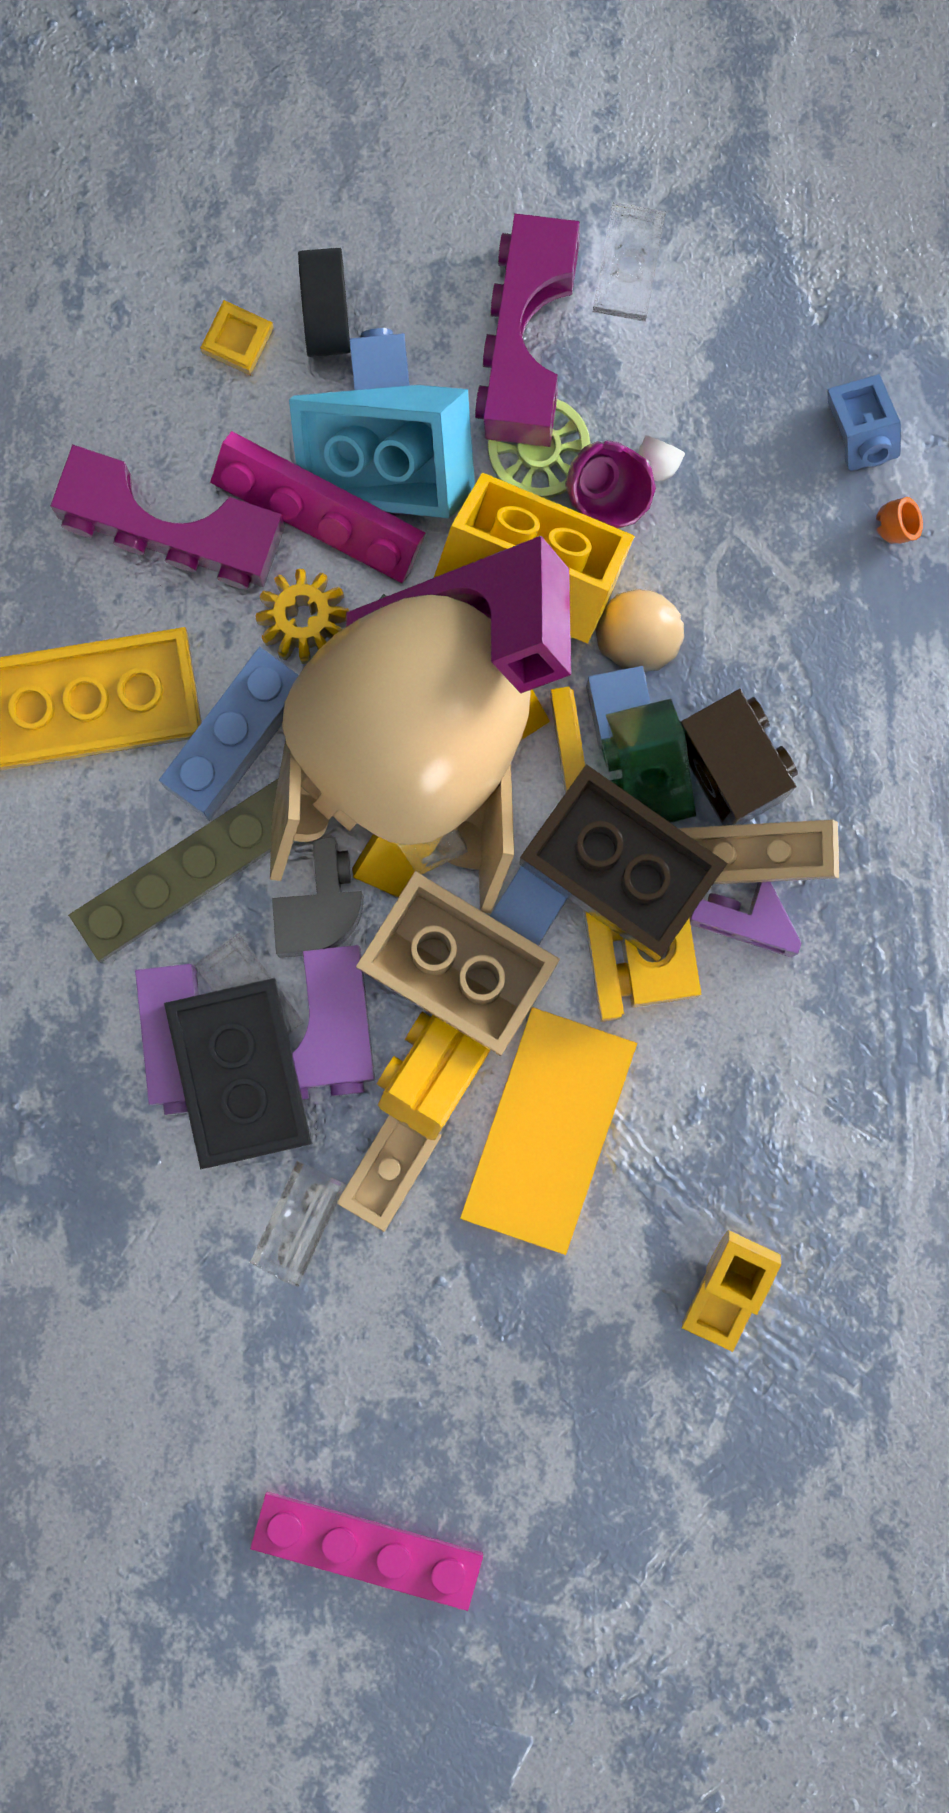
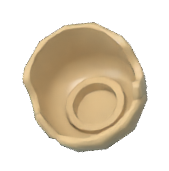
(640, 630)

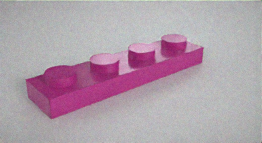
(317, 507)
(367, 1551)

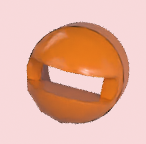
(900, 521)

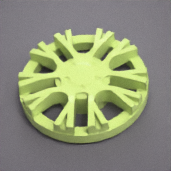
(541, 457)

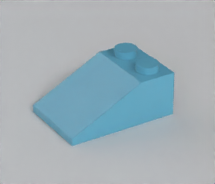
(389, 445)

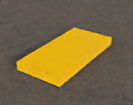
(97, 698)
(548, 1131)

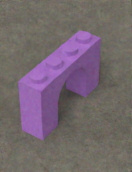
(331, 1053)

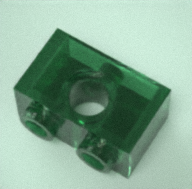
(651, 758)

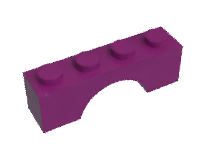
(539, 269)
(233, 540)

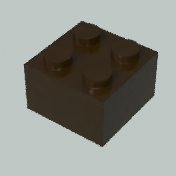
(736, 759)

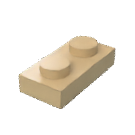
(387, 1173)

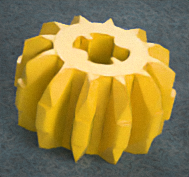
(287, 606)

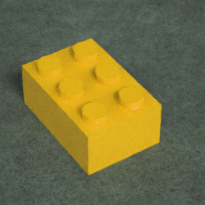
(506, 515)

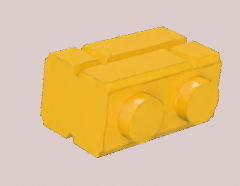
(431, 1077)

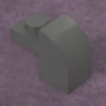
(322, 918)

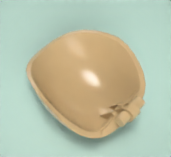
(405, 720)

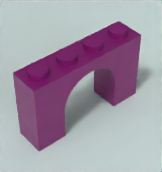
(528, 606)

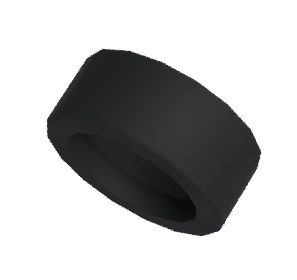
(324, 302)

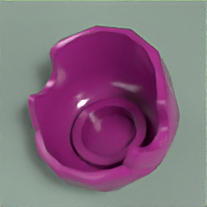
(610, 483)

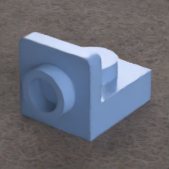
(866, 422)

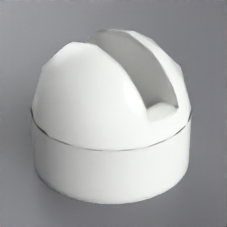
(661, 457)

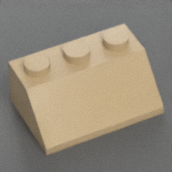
(458, 963)

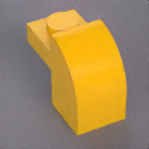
(731, 1290)

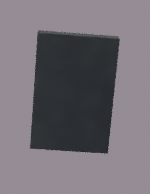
(238, 1073)

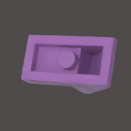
(763, 926)

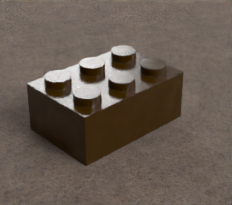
(622, 863)

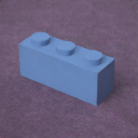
(231, 735)

